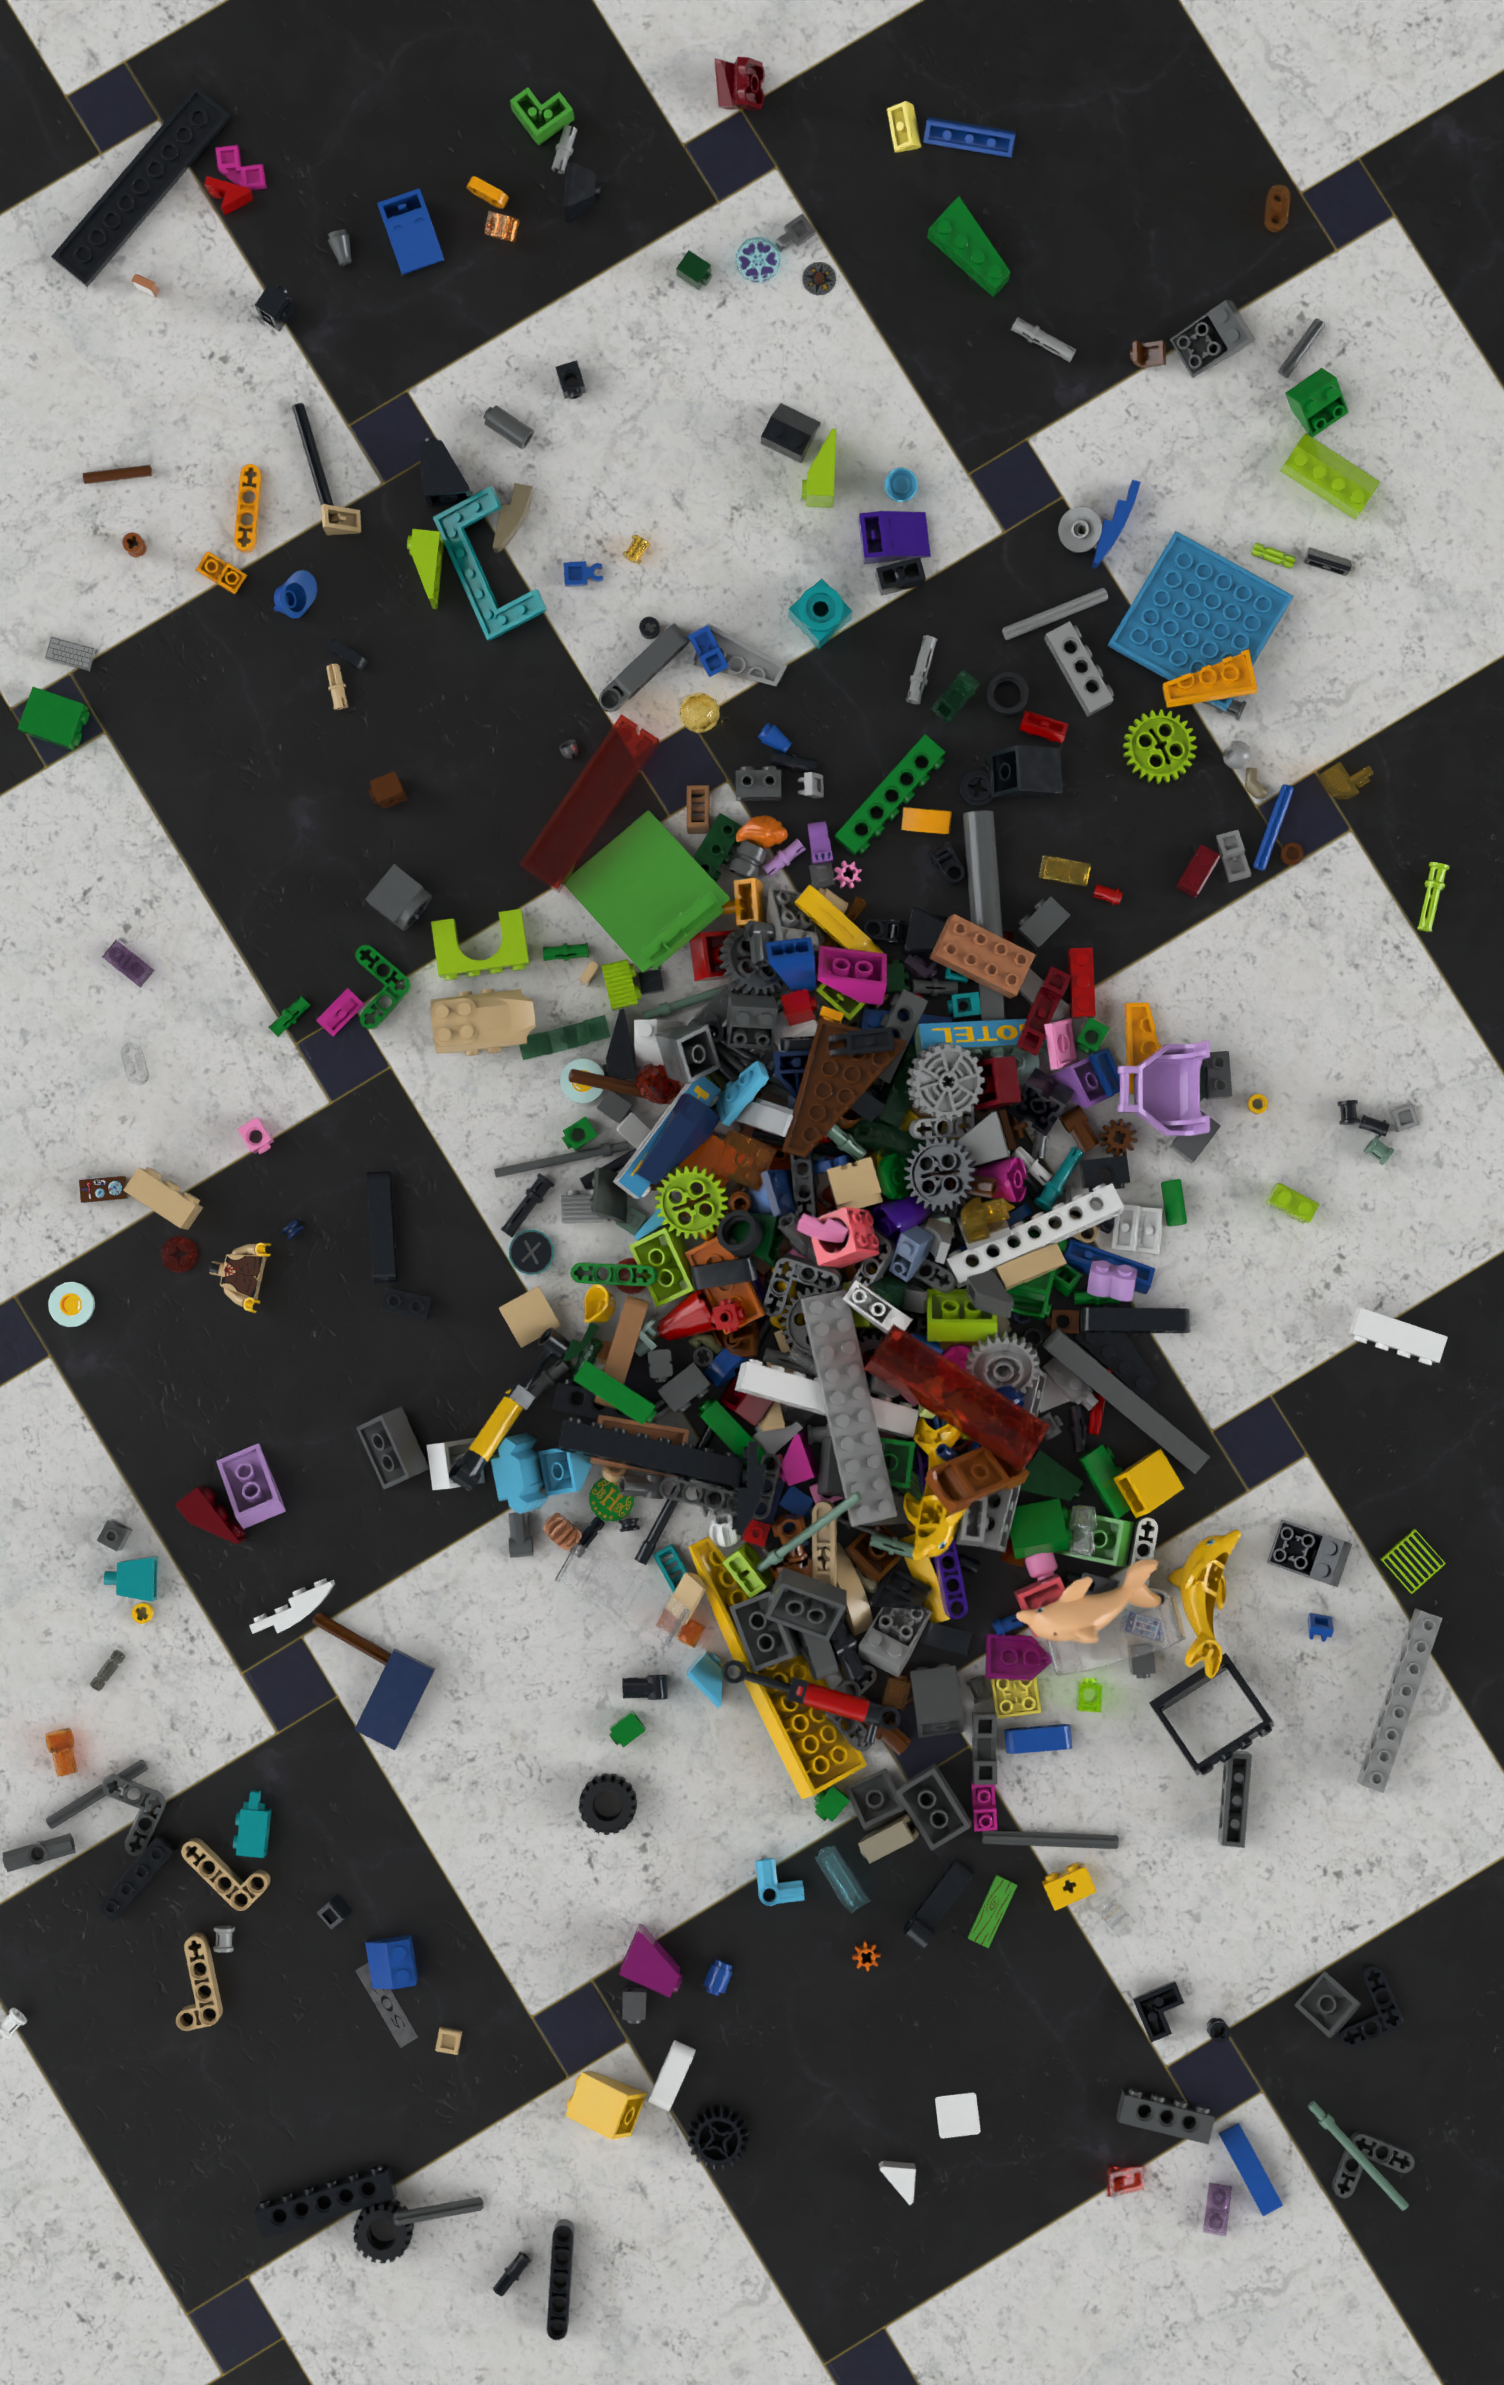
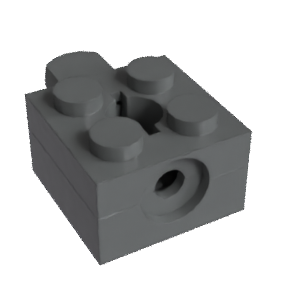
(682, 1389)

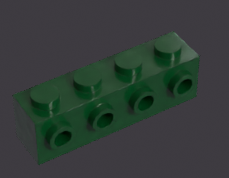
(717, 846)

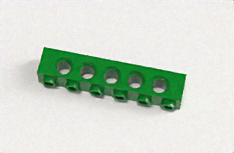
(923, 749)

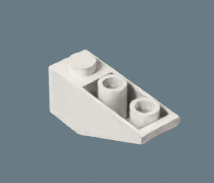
(875, 1308)

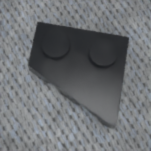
(900, 1591)

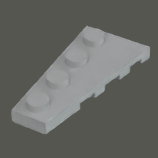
(744, 660)

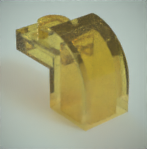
(1340, 784)
(977, 1216)

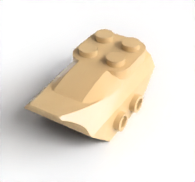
(481, 1021)

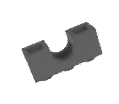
(984, 1748)

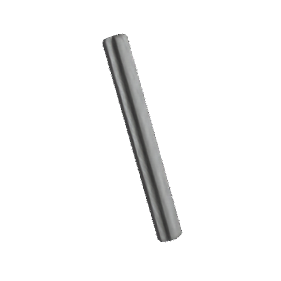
(1055, 614)

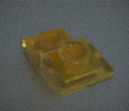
(1064, 870)

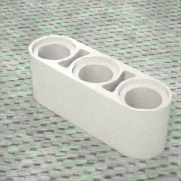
(671, 2075)

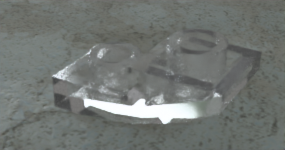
(1082, 1526)

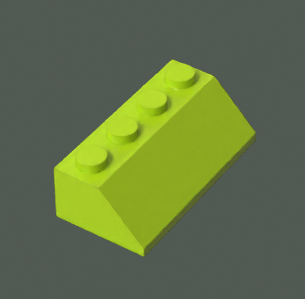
(1330, 476)

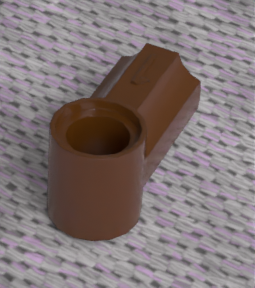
(1077, 1124)

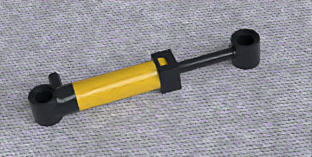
(515, 1399)

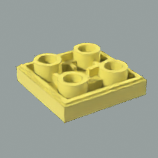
(1015, 1697)

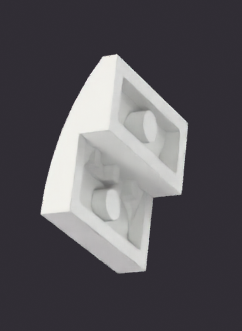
(1138, 1229)

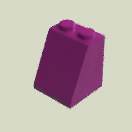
(650, 1964)

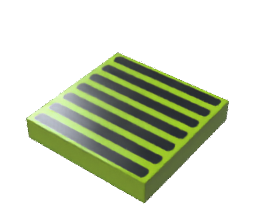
(1412, 1561)

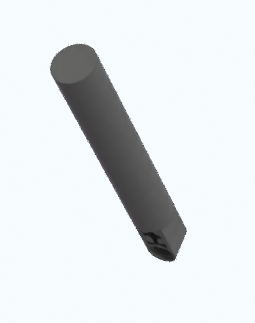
(984, 893)

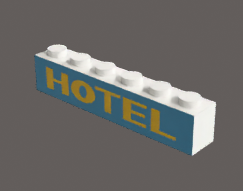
(627, 1178)

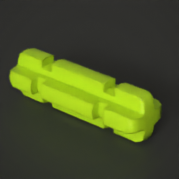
(1273, 555)

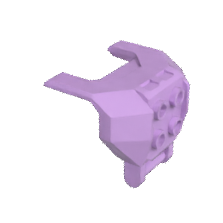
(1168, 1089)

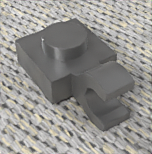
(797, 231)

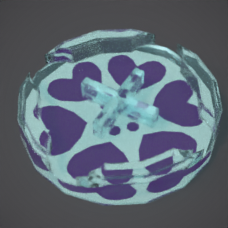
(757, 260)

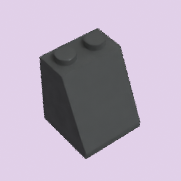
(687, 1052)
(936, 1701)

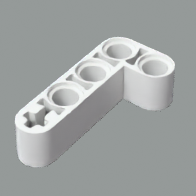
(1134, 1557)

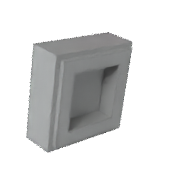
(1404, 1117)

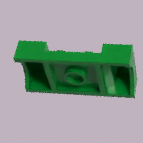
(1032, 1297)

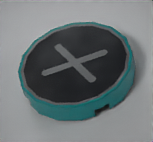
(531, 1252)

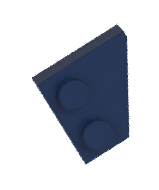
(779, 1191)

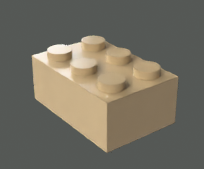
(164, 1197)

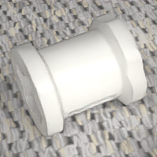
(12, 2023)

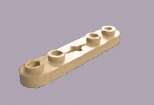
(825, 1537)

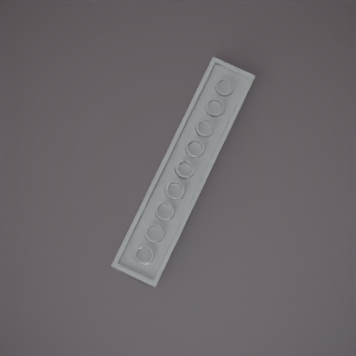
(848, 1407)

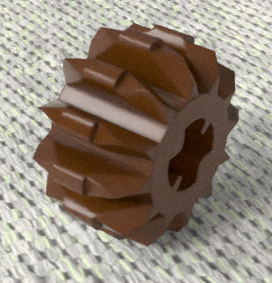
(1125, 1142)

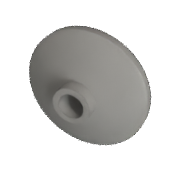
(1070, 529)

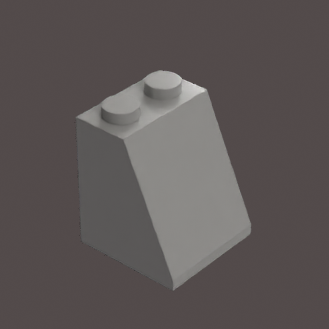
(985, 1142)

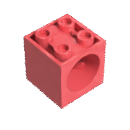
(861, 1242)
(1040, 1594)

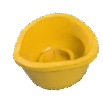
(598, 1304)

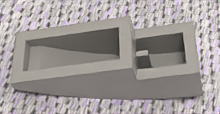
(765, 1118)

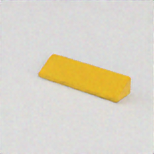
(924, 1572)

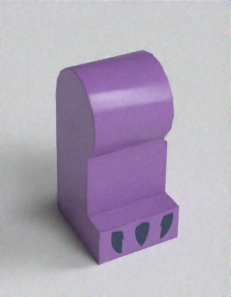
(819, 843)

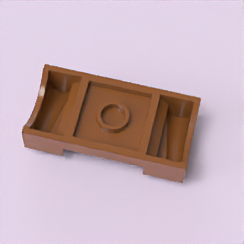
(971, 1478)

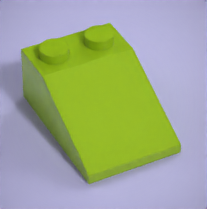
(819, 486)
(427, 554)

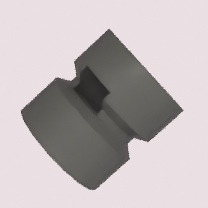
(748, 858)

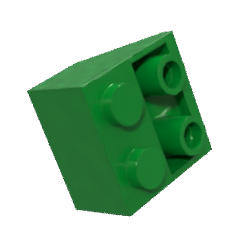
(1317, 401)

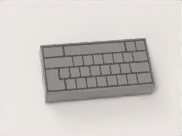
(70, 653)

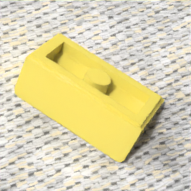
(904, 127)

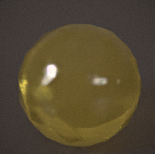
(699, 712)

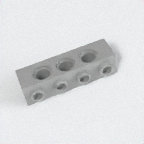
(1089, 701)

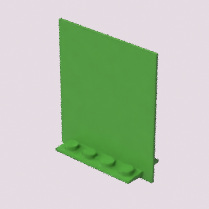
(647, 892)

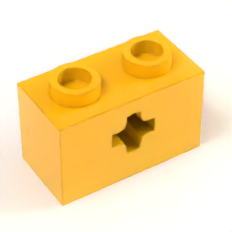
(1081, 1885)

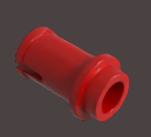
(1108, 894)

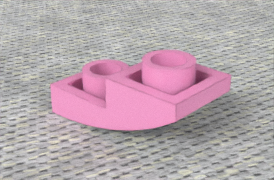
(831, 1231)

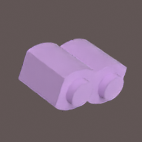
(1112, 1280)

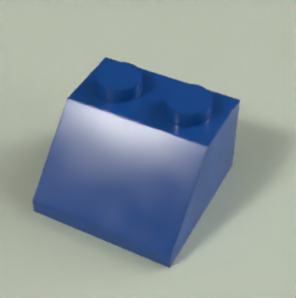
(392, 1962)

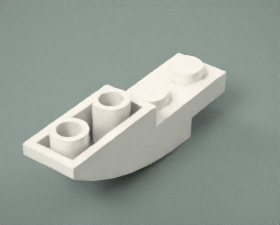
(301, 1604)

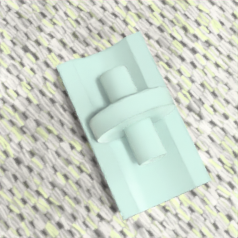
(646, 1343)

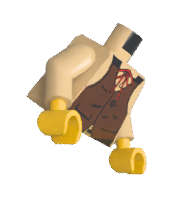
(242, 1274)

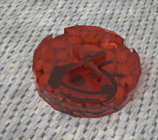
(656, 1085)

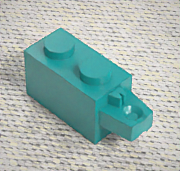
(253, 1827)

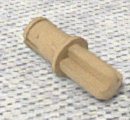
(336, 686)

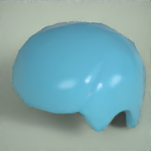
(900, 484)

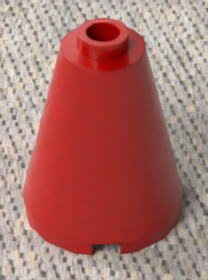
(687, 1318)

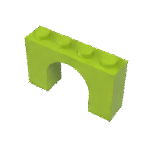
(511, 954)

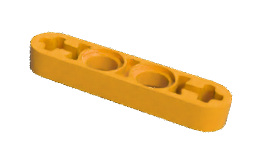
(248, 508)

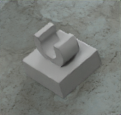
(812, 785)

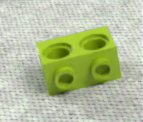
(742, 1566)

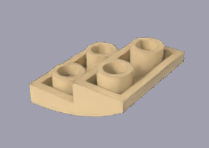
(529, 1316)

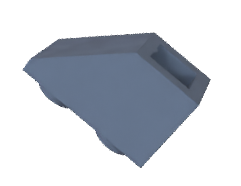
(911, 1252)

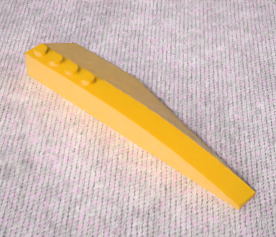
(803, 1735)

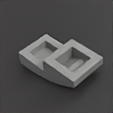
(1233, 856)

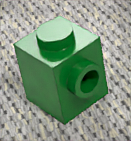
(830, 1803)

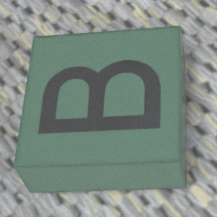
(634, 1220)

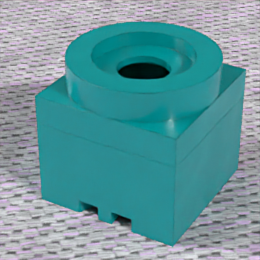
(820, 613)

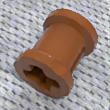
(132, 538)

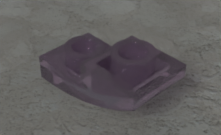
(128, 963)
(1217, 2209)

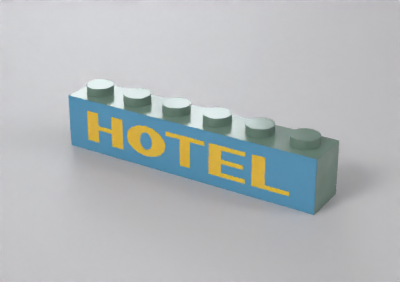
(979, 1037)

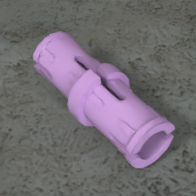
(783, 858)

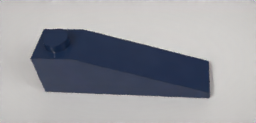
(681, 1135)

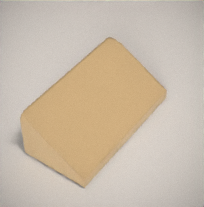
(690, 1591)

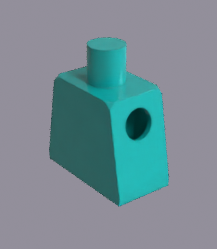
(135, 1578)

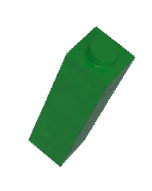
(615, 1393)
(728, 1428)

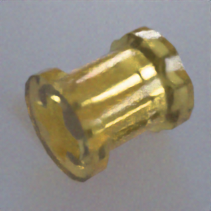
(636, 549)

